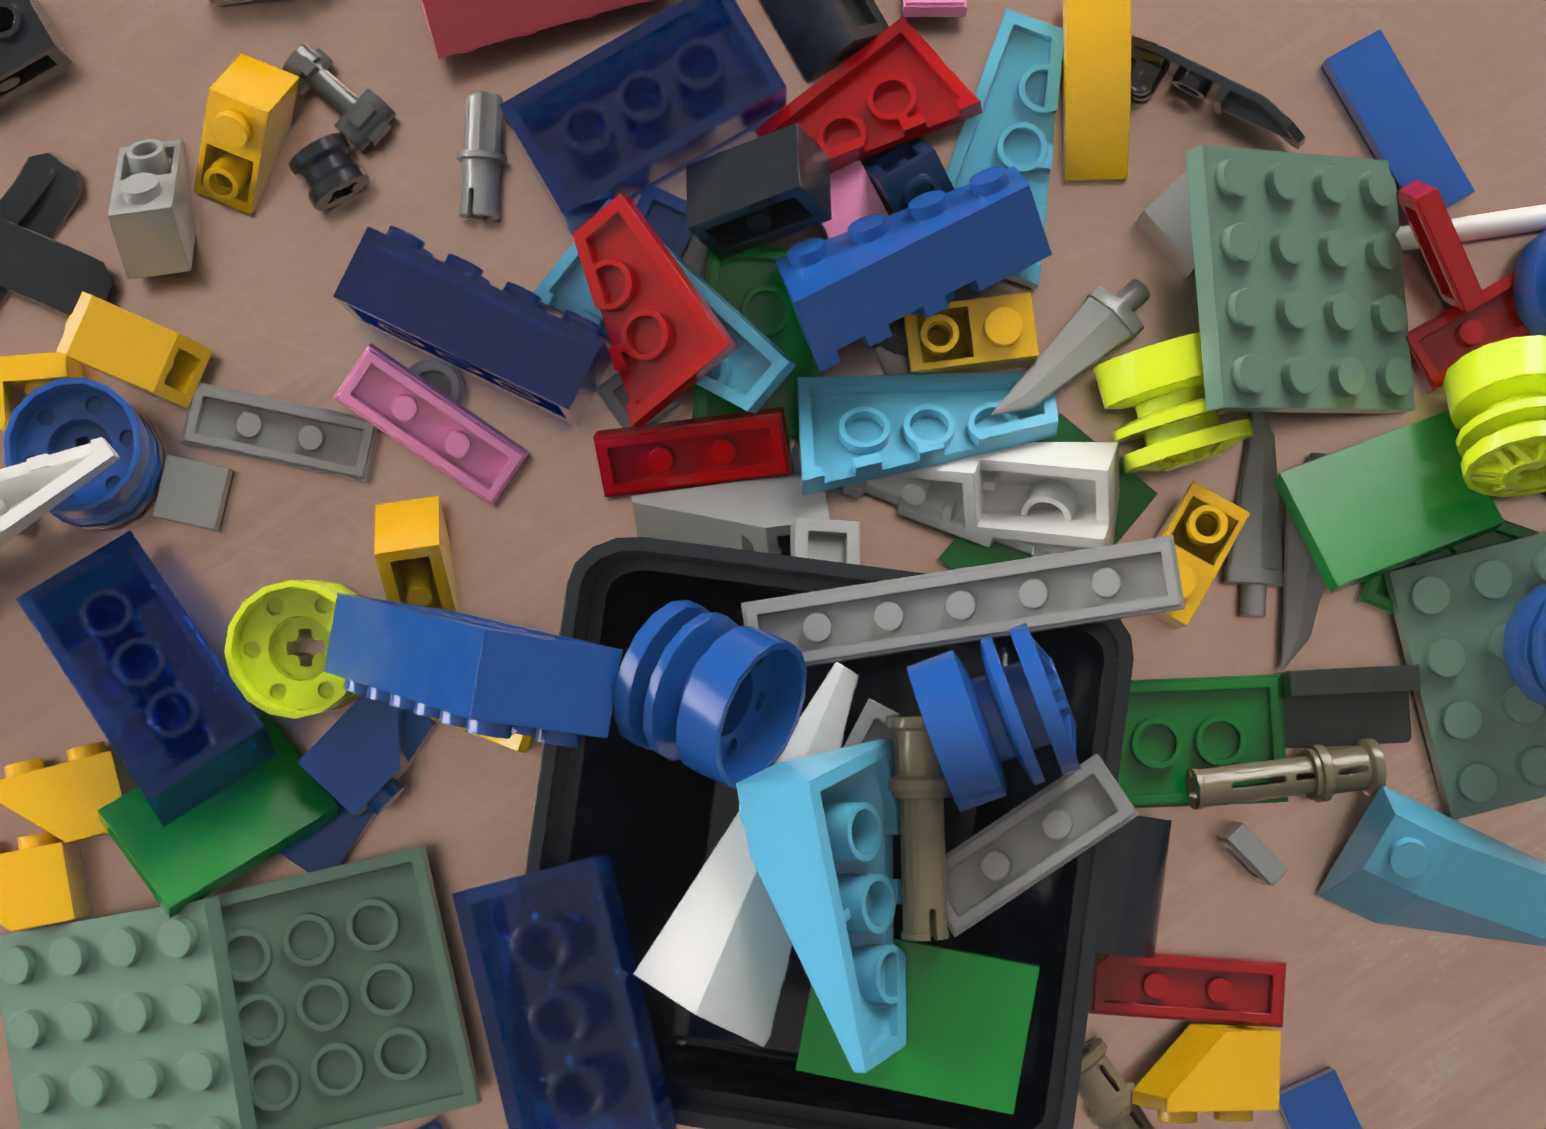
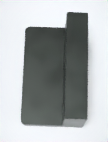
(824, 29)
(1348, 705)

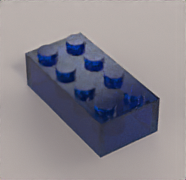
(644, 105)
(474, 325)
(147, 677)
(563, 1001)

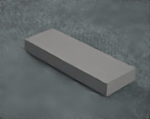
(281, 432)
(1033, 842)

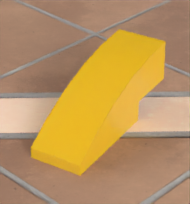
(1096, 89)

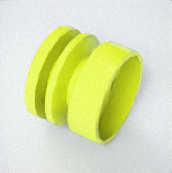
(1170, 406)
(1501, 414)
(267, 654)

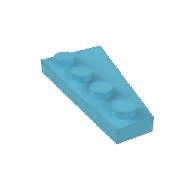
(1018, 113)
(741, 378)
(905, 422)

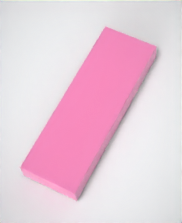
(431, 424)

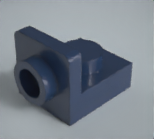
(906, 173)

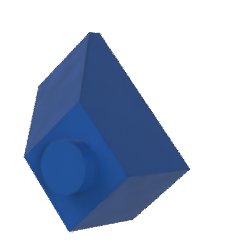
(362, 756)

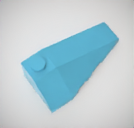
(826, 857)
(1437, 875)

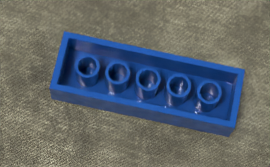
(474, 670)

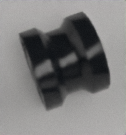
(329, 171)

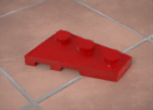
(879, 99)
(652, 312)

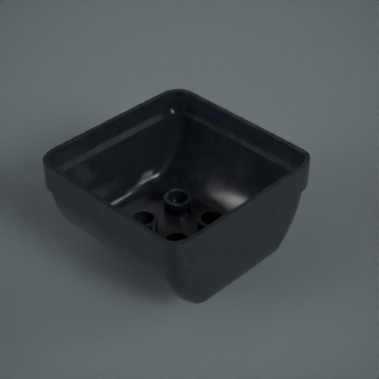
(667, 820)

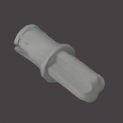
(481, 157)

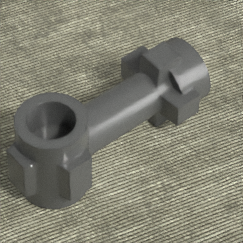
(362, 118)

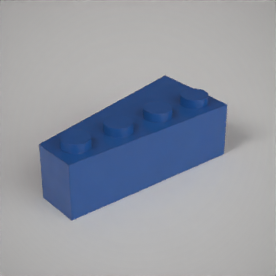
(911, 260)

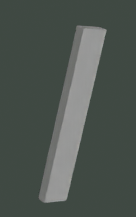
(975, 602)

